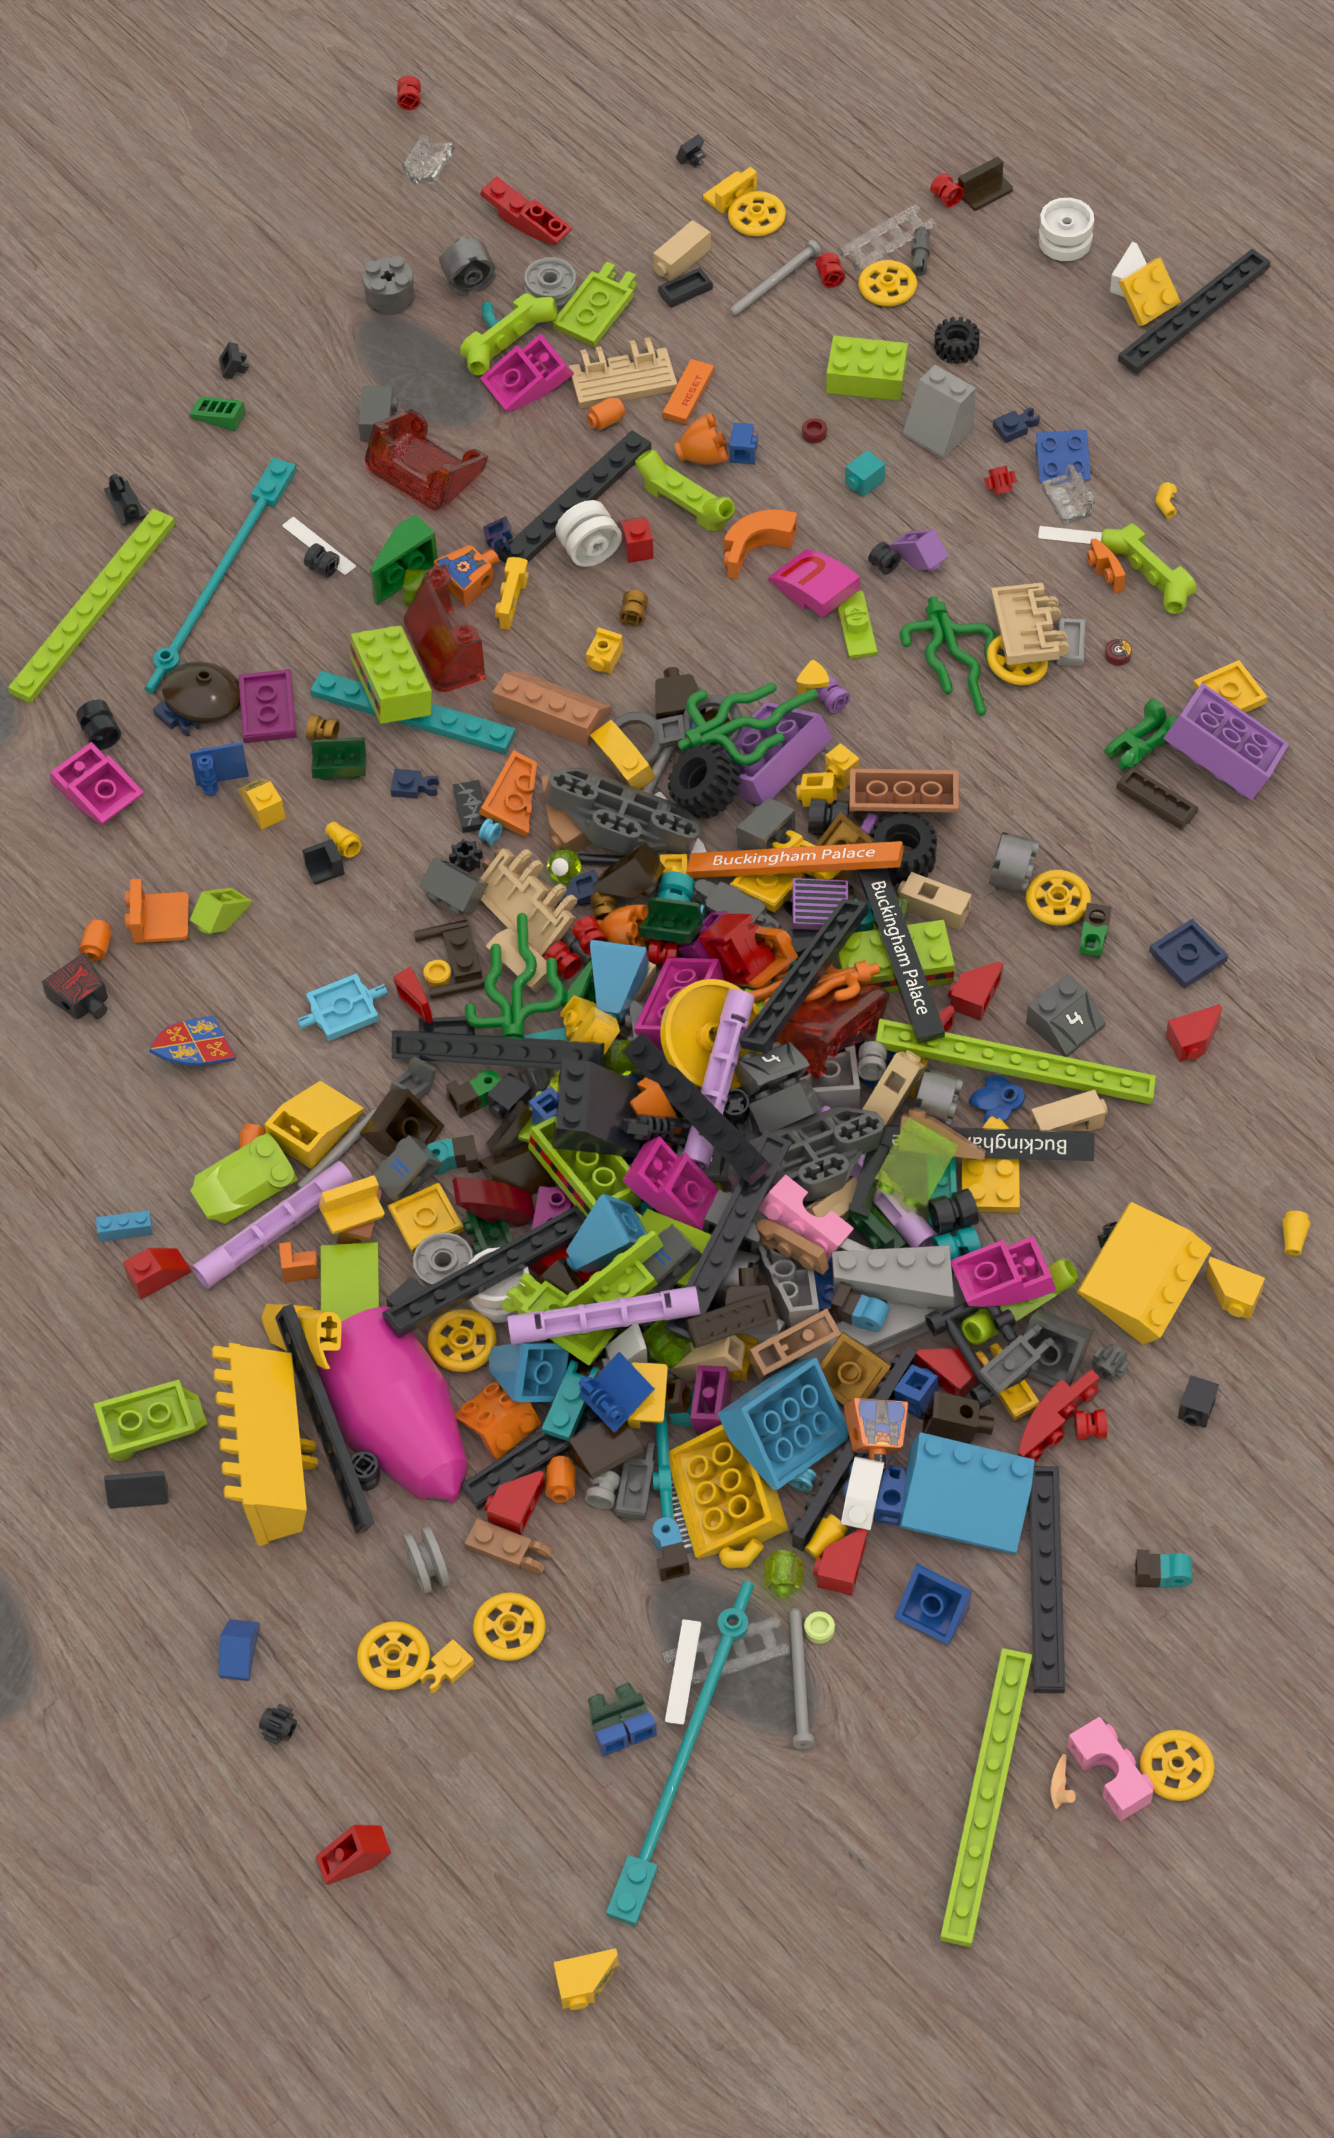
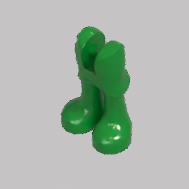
(1130, 739)

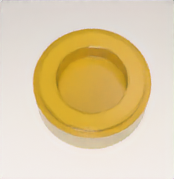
(437, 973)

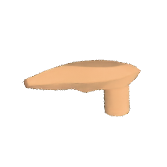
(1058, 1781)

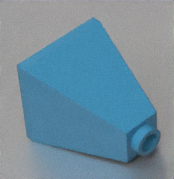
(617, 975)
(605, 1233)
(529, 1370)

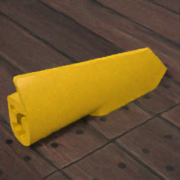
(311, 1326)

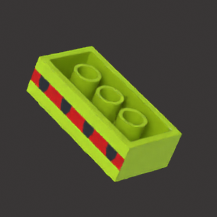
(390, 674)
(930, 944)
(579, 1173)

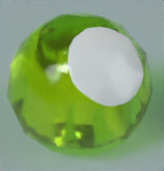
(563, 865)

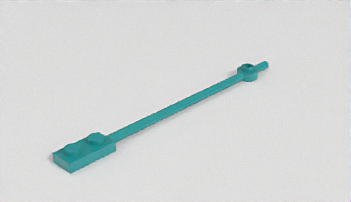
(266, 492)
(662, 1479)
(638, 1872)

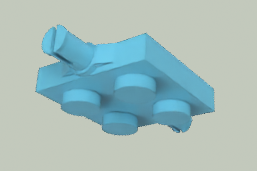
(342, 1007)

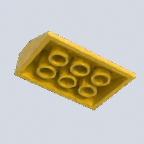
(1143, 1272)
(723, 1495)

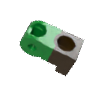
(1095, 930)
(472, 1094)

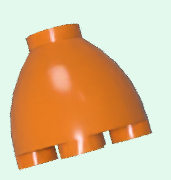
(702, 442)
(623, 924)

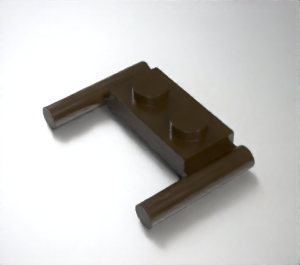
(461, 955)

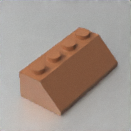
(549, 707)
(904, 790)

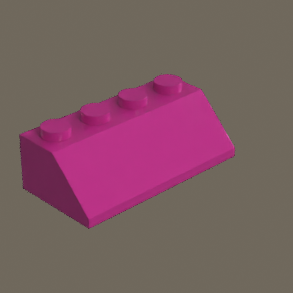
(673, 977)

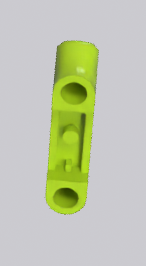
(529, 311)
(661, 479)
(1175, 584)
(979, 1326)

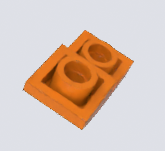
(1106, 563)

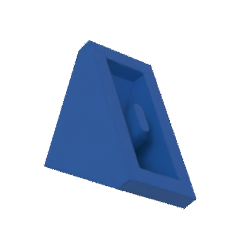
(237, 1649)

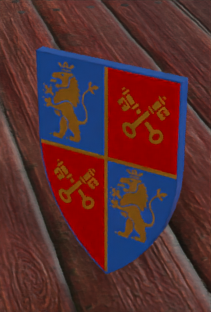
(193, 1043)

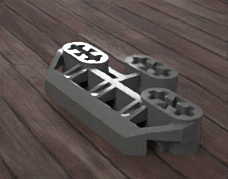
(619, 814)
(826, 1159)

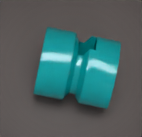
(676, 886)
(964, 1238)

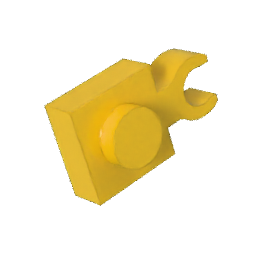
(448, 1664)

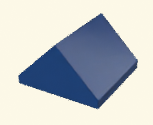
(934, 1604)

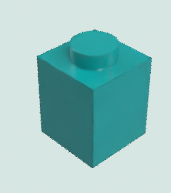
(865, 473)

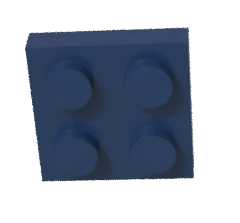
(1188, 953)

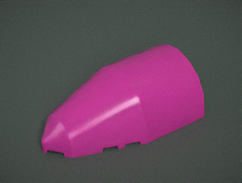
(395, 1406)

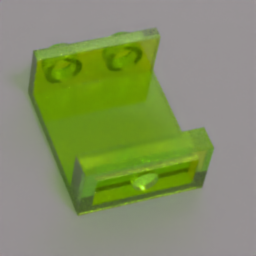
(915, 1164)

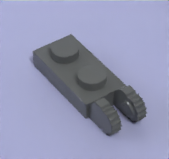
(1013, 1361)
(636, 1485)

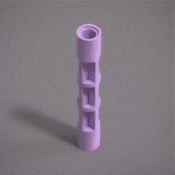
(721, 1067)
(902, 1216)
(269, 1227)
(603, 1315)

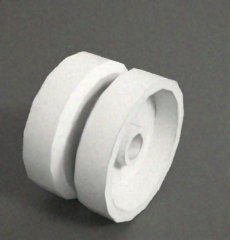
(1066, 229)
(588, 533)
(489, 1301)

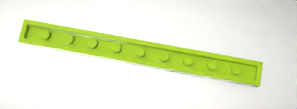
(91, 606)
(1021, 1063)
(986, 1798)

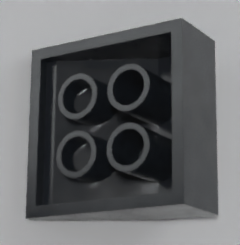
(591, 1110)

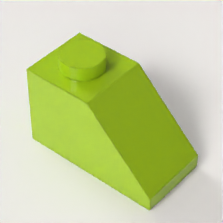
(218, 909)

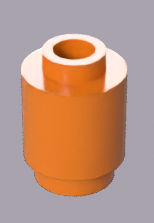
(605, 413)
(95, 940)
(560, 1479)

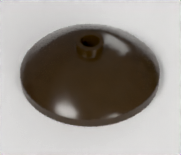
(201, 691)

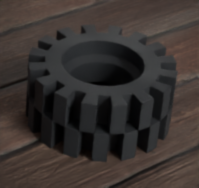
(956, 329)

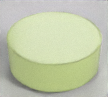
(819, 1627)

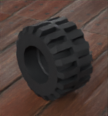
(704, 781)
(912, 833)

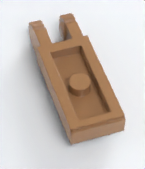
(792, 1245)
(506, 1546)

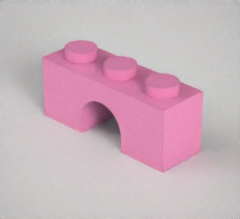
(786, 1208)
(1098, 1745)

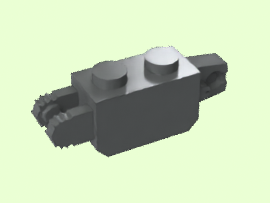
(731, 899)

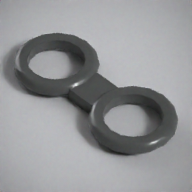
(671, 729)

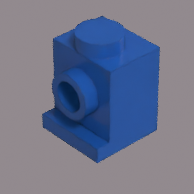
(743, 443)
(543, 1106)
(916, 1389)

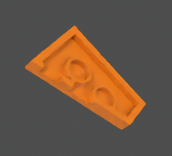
(512, 795)

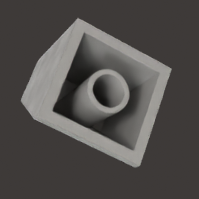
(940, 412)

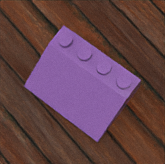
(804, 738)
(1226, 741)

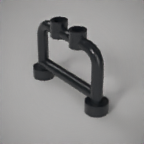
(1003, 1323)

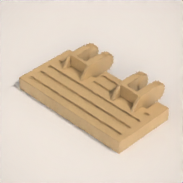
(623, 379)
(1026, 623)
(514, 893)

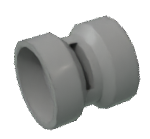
(872, 1060)
(602, 1490)

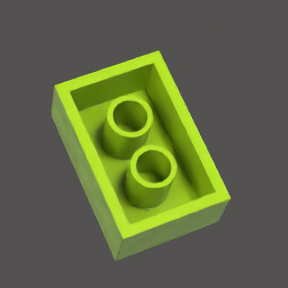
(866, 368)

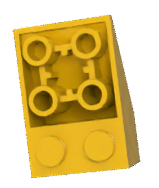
(312, 1123)

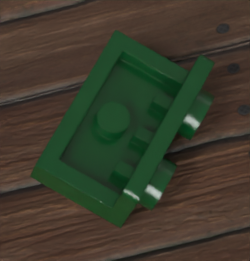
(339, 758)
(671, 920)
(876, 1230)
(485, 1233)

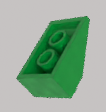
(408, 547)

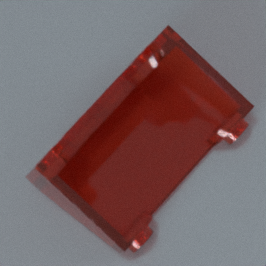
(416, 465)
(447, 653)
(826, 1023)

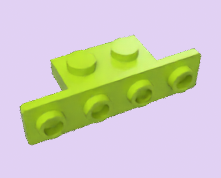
(622, 1277)

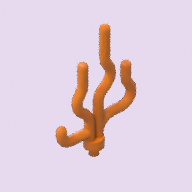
(832, 979)

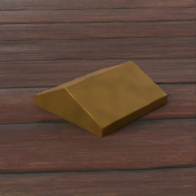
(843, 832)
(852, 1369)

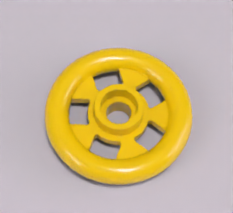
(756, 213)
(881, 298)
(1018, 676)
(1057, 890)
(454, 1320)
(504, 1602)
(393, 1631)
(1183, 1740)

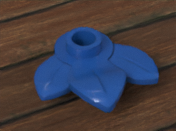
(994, 1099)

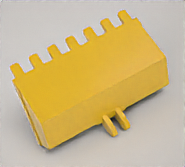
(266, 1440)

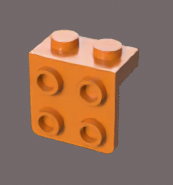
(156, 915)
(781, 948)
(498, 1419)

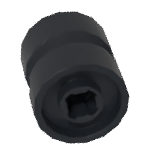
(98, 724)
(823, 814)
(953, 1211)

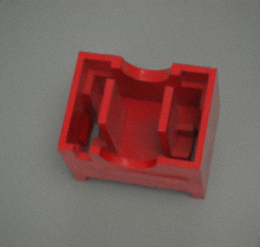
(734, 945)

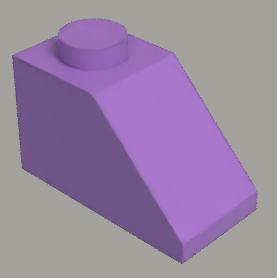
(920, 549)

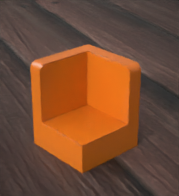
(297, 1265)

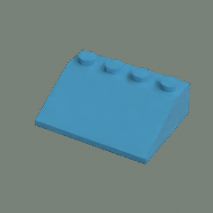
(786, 1422)
(966, 1493)

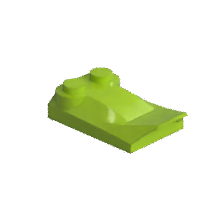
(243, 1180)
(148, 1418)

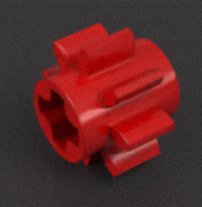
(1000, 480)

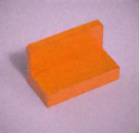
(652, 1101)

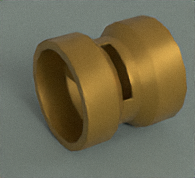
(633, 608)
(321, 728)
(602, 904)

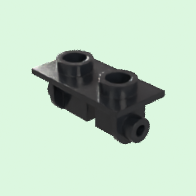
(123, 500)

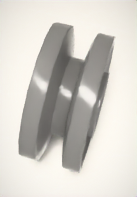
(551, 278)
(437, 1250)
(426, 1559)

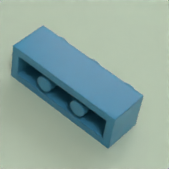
(124, 1225)

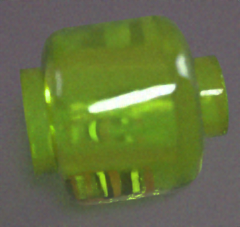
(783, 1573)

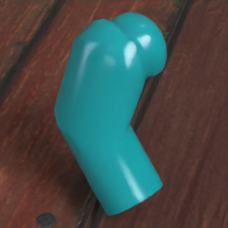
(489, 315)

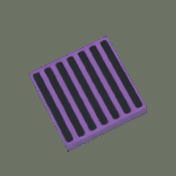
(815, 901)

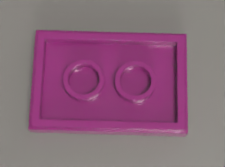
(267, 706)

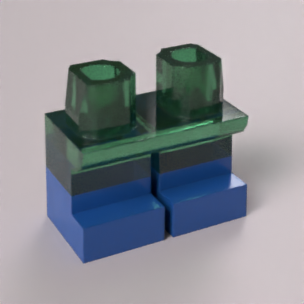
(630, 1711)

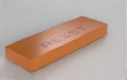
(688, 391)

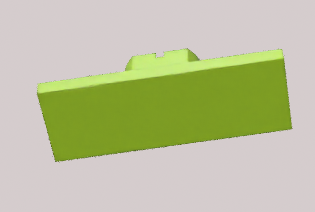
(857, 627)

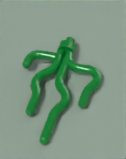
(941, 624)
(715, 729)
(513, 1018)

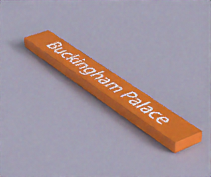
(795, 860)

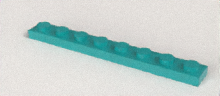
(441, 721)

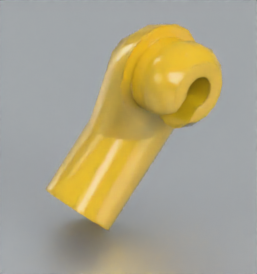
(1163, 498)
(740, 1559)

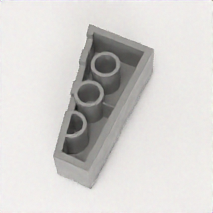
(839, 1084)
(898, 1275)
(790, 1285)

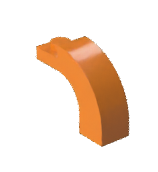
(757, 530)

